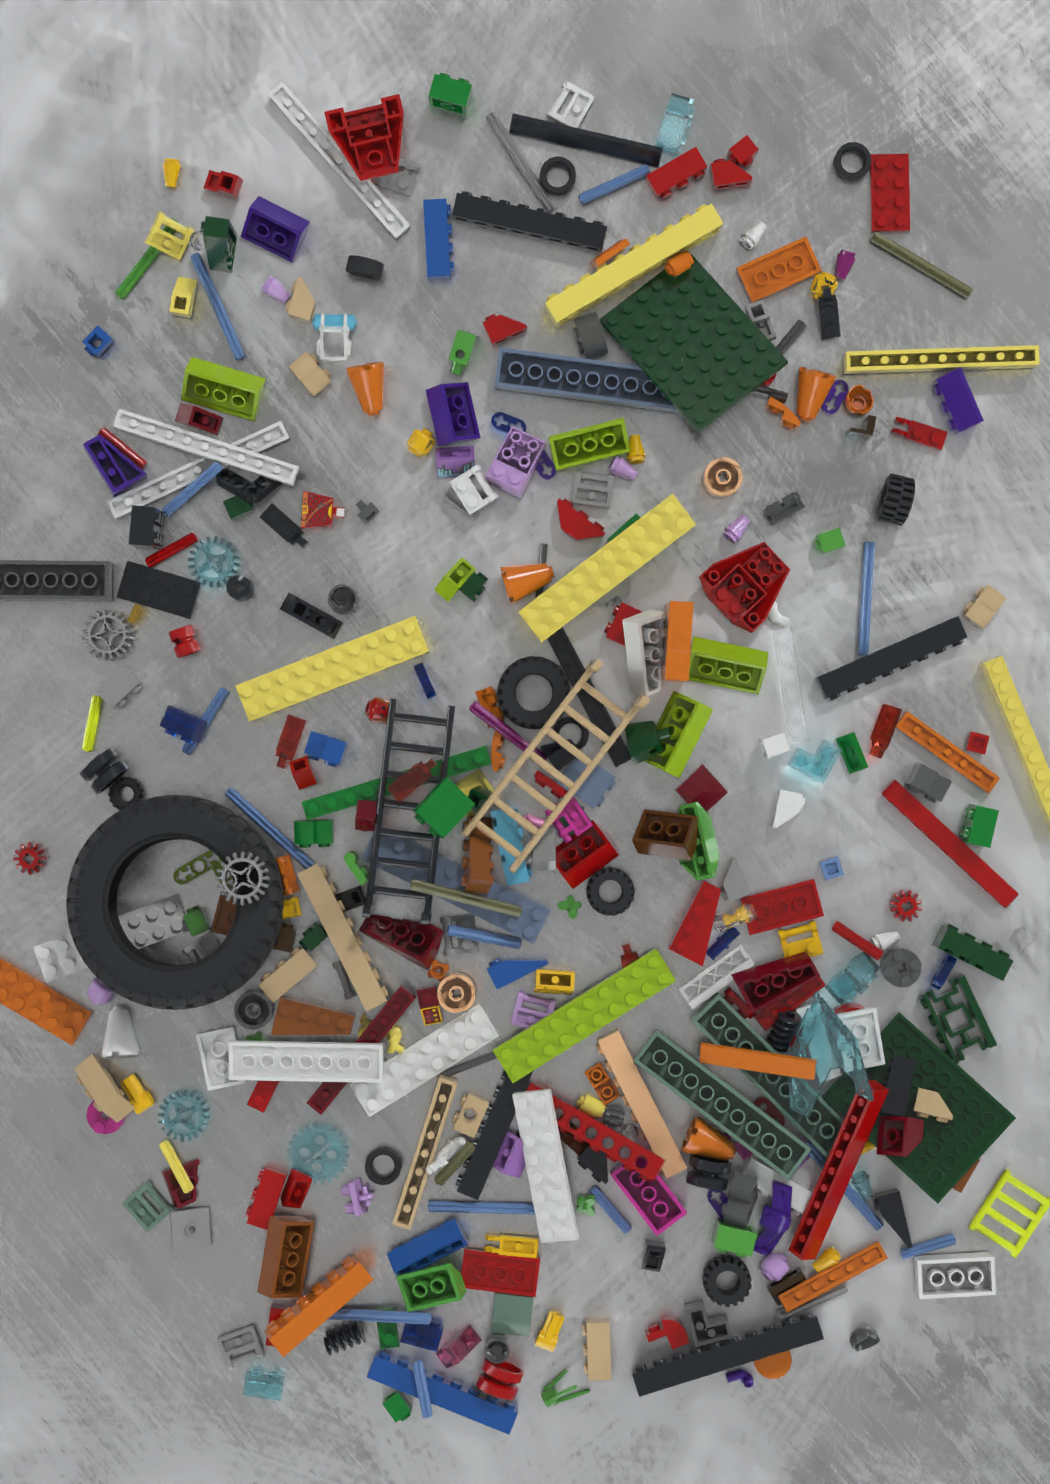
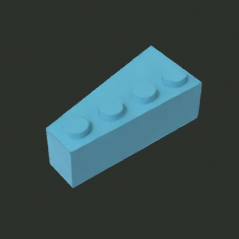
(508, 830)

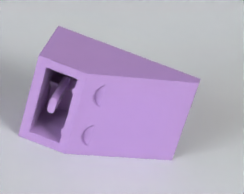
(515, 462)

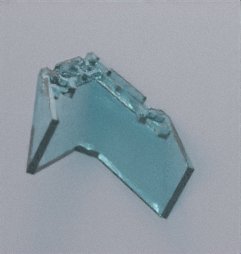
(834, 1046)

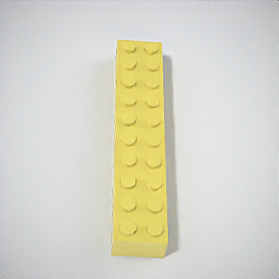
(632, 266)
(607, 567)
(332, 669)

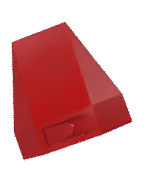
(745, 585)

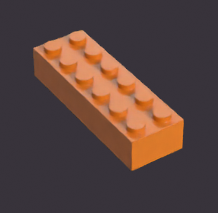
(317, 1305)

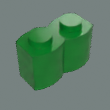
(314, 832)

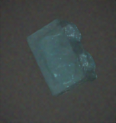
(263, 1385)

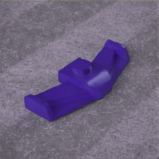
(775, 1218)

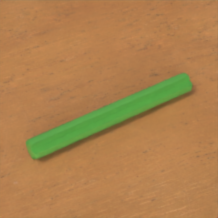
(140, 268)

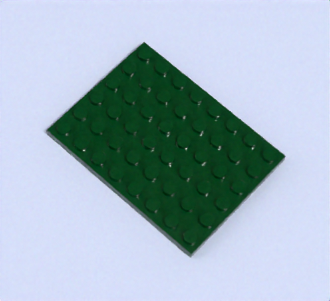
(694, 343)
(948, 1147)

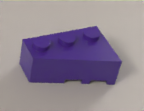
(114, 468)

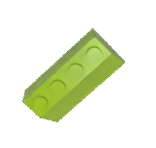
(222, 388)
(589, 444)
(727, 665)
(686, 722)

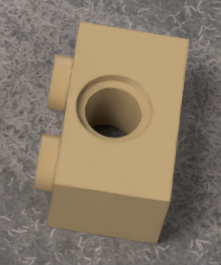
(470, 1125)

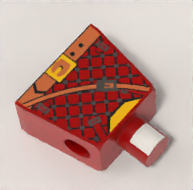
(319, 511)

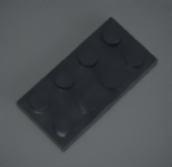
(159, 590)

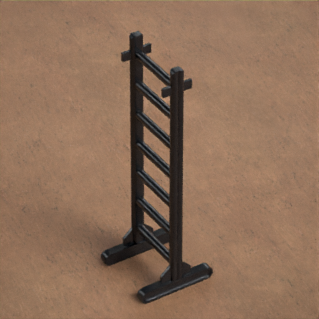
(368, 908)

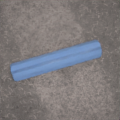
(610, 1209)
(928, 1246)
(422, 1389)

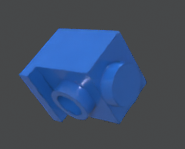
(97, 334)

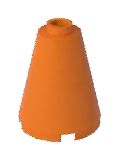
(368, 385)
(812, 391)
(525, 579)
(707, 1141)

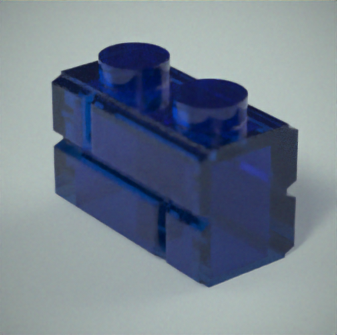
(184, 724)
(423, 1335)

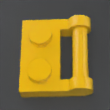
(810, 944)

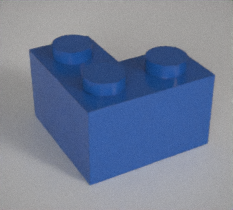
(326, 748)

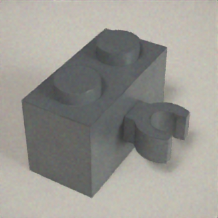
(590, 335)

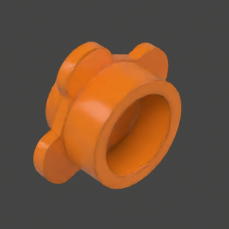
(437, 975)

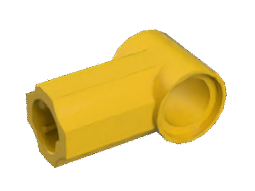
(138, 1096)
(548, 1335)

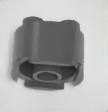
(897, 977)
(243, 1010)

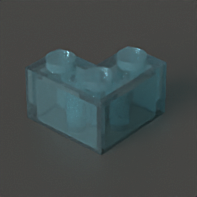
(676, 119)
(816, 766)
(853, 978)

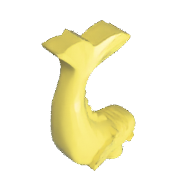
(393, 1036)

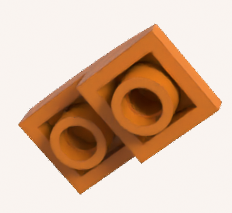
(788, 418)
(496, 757)
(602, 1084)

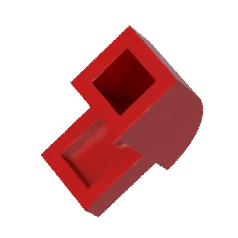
(224, 184)
(670, 1327)

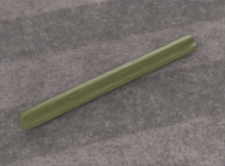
(921, 264)
(465, 897)

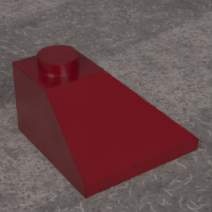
(701, 788)
(898, 1135)

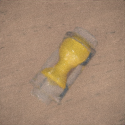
(742, 914)

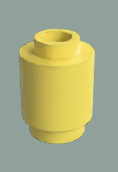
(591, 1106)

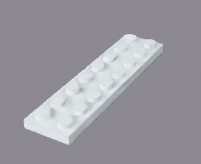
(141, 926)
(427, 1059)
(306, 1061)
(545, 1166)

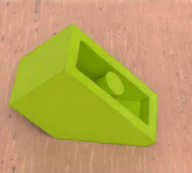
(454, 579)

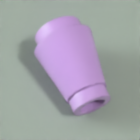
(275, 289)
(621, 468)
(736, 529)

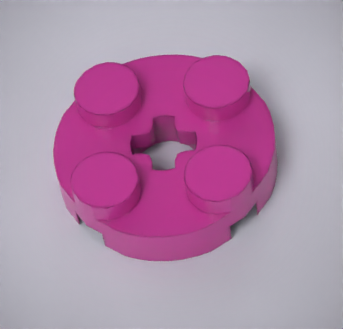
(100, 1124)

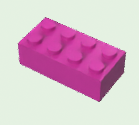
(652, 1199)

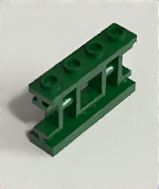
(971, 1012)

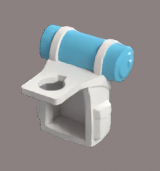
(334, 335)

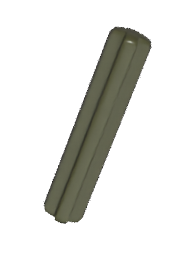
(458, 1159)

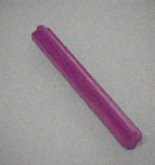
(502, 728)

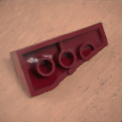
(407, 938)

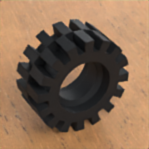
(120, 783)

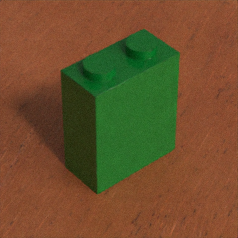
(443, 808)

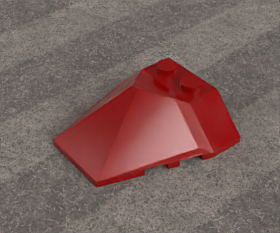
(369, 137)

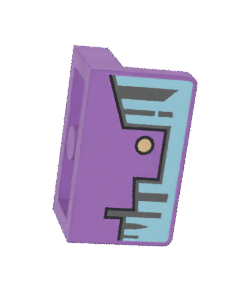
(454, 460)

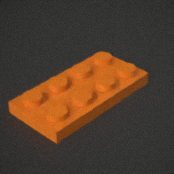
(778, 269)

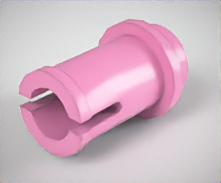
(534, 820)

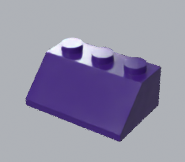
(274, 228)
(957, 401)
(452, 413)

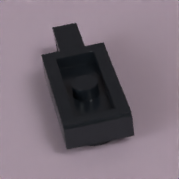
(828, 314)
(283, 525)

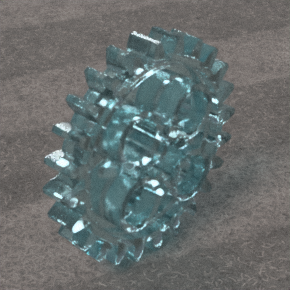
(306, 1140)

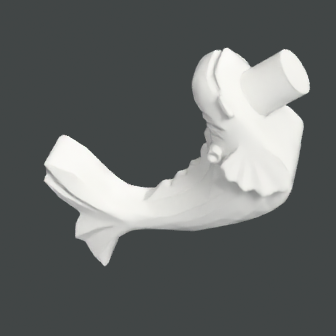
(447, 1152)

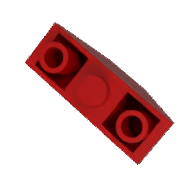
(576, 523)

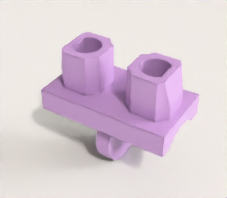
(359, 1196)

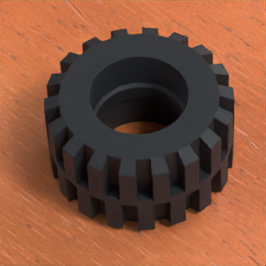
(896, 499)
(622, 903)
(733, 1295)

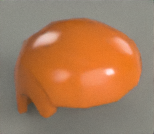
(859, 400)

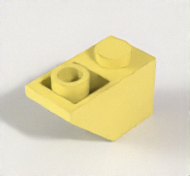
(183, 297)

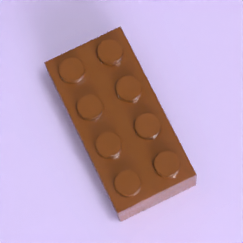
(285, 1256)

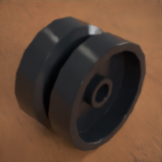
(102, 768)
(708, 1172)

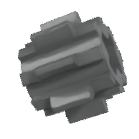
(614, 1117)

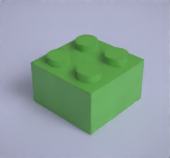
(733, 1239)

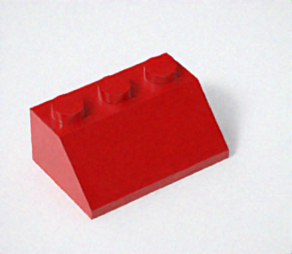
(584, 855)

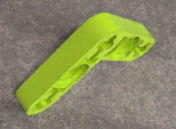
(214, 866)

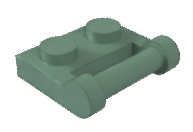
(143, 1211)

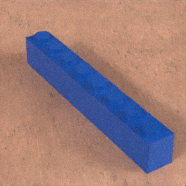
(445, 1393)

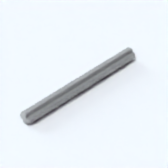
(520, 161)

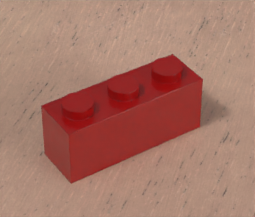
(676, 173)
(266, 1196)

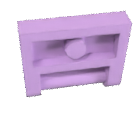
(526, 1017)

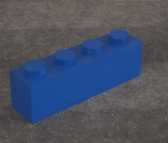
(437, 239)
(427, 1248)

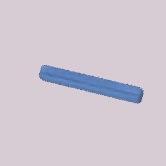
(614, 184)
(192, 488)
(208, 716)
(484, 936)

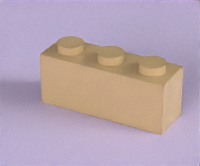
(287, 973)
(597, 1349)

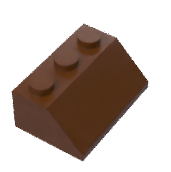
(666, 834)

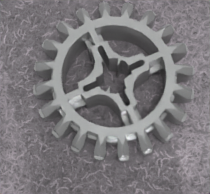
(105, 626)
(232, 892)

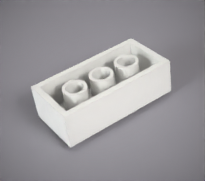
(955, 1275)

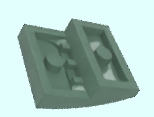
(512, 1314)

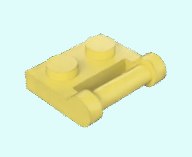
(166, 242)

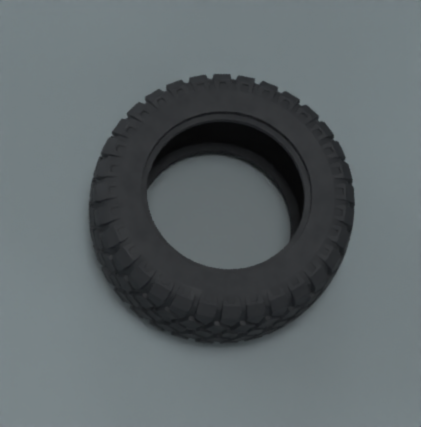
(94, 913)

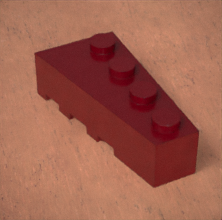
(774, 980)

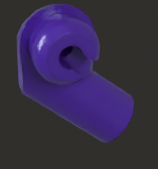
(742, 1376)

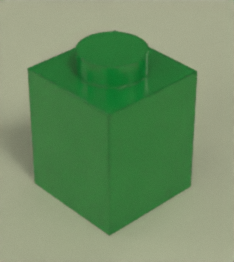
(397, 1406)

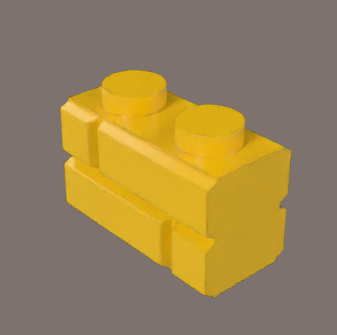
(554, 982)

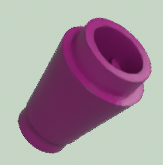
(844, 263)

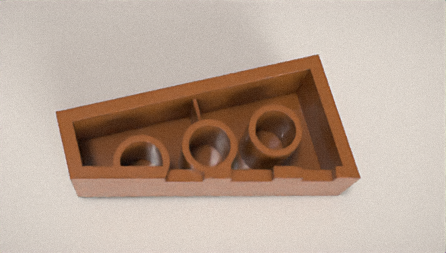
(476, 860)
(308, 1018)

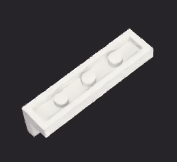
(721, 982)

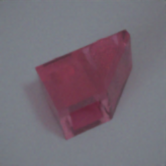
(458, 1347)

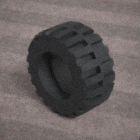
(514, 674)

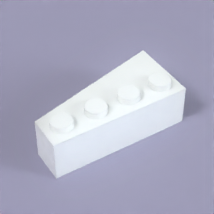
(643, 650)

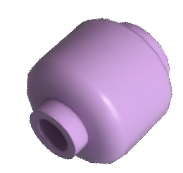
(99, 992)
(774, 1267)

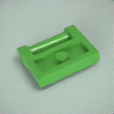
(359, 871)

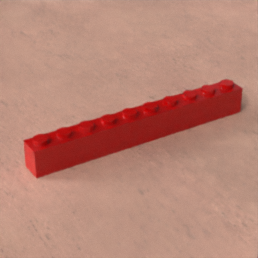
(837, 1173)

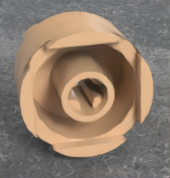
(732, 474)
(458, 1003)

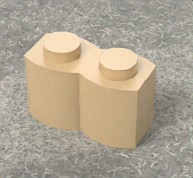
(310, 374)
(984, 606)

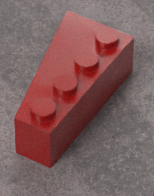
(695, 928)

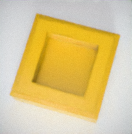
(291, 908)

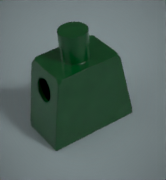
(645, 740)

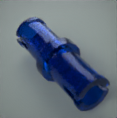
(722, 942)

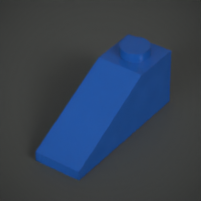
(508, 970)

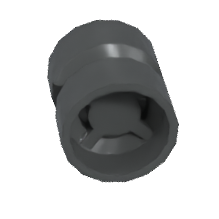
(497, 1348)

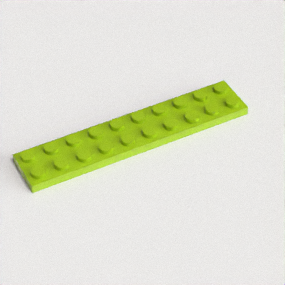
(584, 1015)

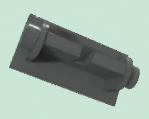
(777, 511)

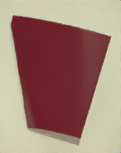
(176, 1193)

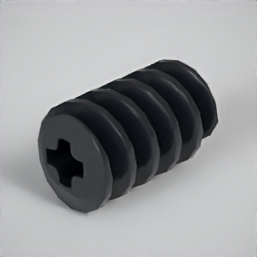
(244, 594)
(784, 1030)
(344, 1338)

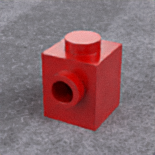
(743, 152)
(302, 772)

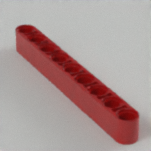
(949, 844)

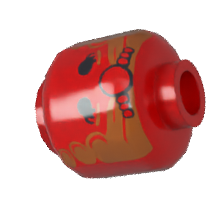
(377, 710)

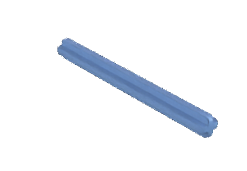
(217, 306)
(866, 598)
(268, 828)
(850, 1193)
(481, 1207)
(382, 1316)

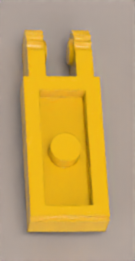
(513, 1245)

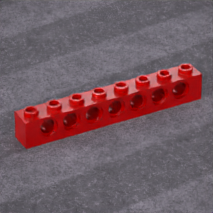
(654, 1162)

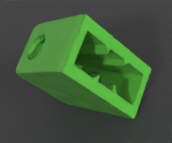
(466, 342)

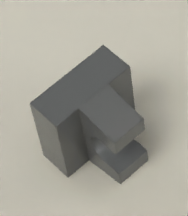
(367, 511)

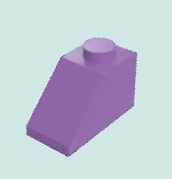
(510, 1156)

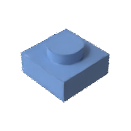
(831, 868)

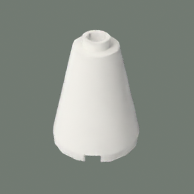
(120, 1036)

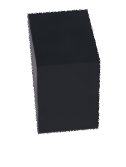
(558, 755)
(352, 897)
(653, 1255)

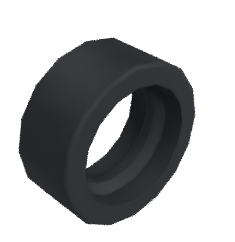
(849, 147)
(557, 161)
(364, 267)
(585, 734)
(383, 1180)

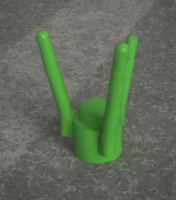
(553, 1397)

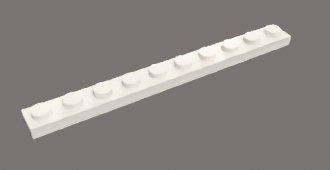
(333, 155)
(206, 447)
(188, 473)

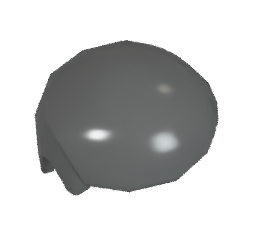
(342, 599)
(863, 1338)

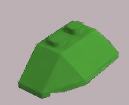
(706, 854)

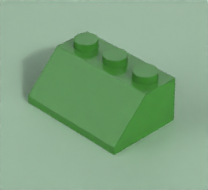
(431, 1287)

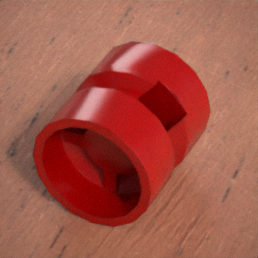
(184, 641)

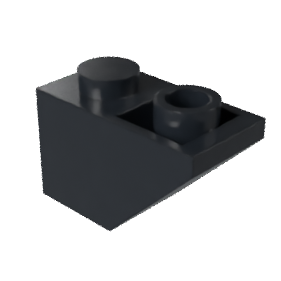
(595, 1163)

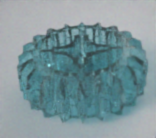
(221, 558)
(179, 1108)

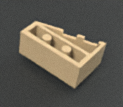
(103, 1089)

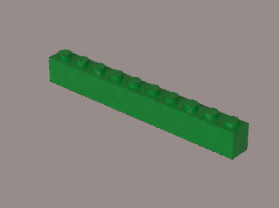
(369, 790)

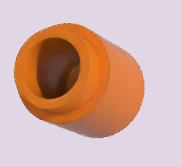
(678, 263)

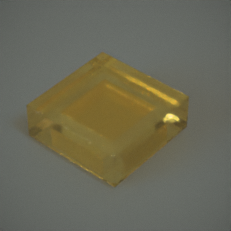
(135, 613)

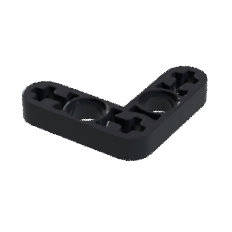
(251, 491)

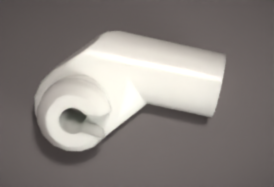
(775, 617)

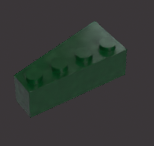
(219, 242)
(972, 952)

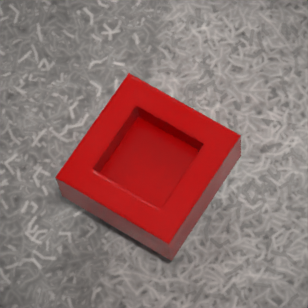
(977, 742)

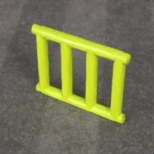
(1024, 1233)

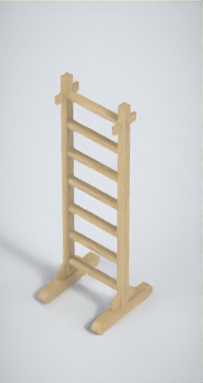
(638, 702)

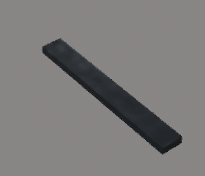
(585, 139)
(595, 710)

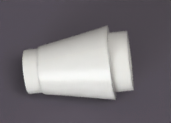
(752, 236)
(885, 940)

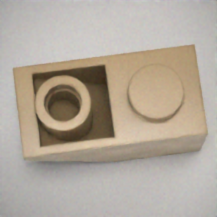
(302, 303)
(931, 1104)

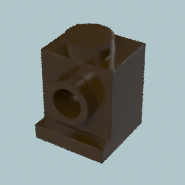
(286, 938)

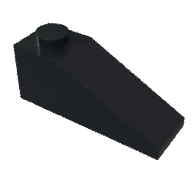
(311, 615)
(891, 1208)

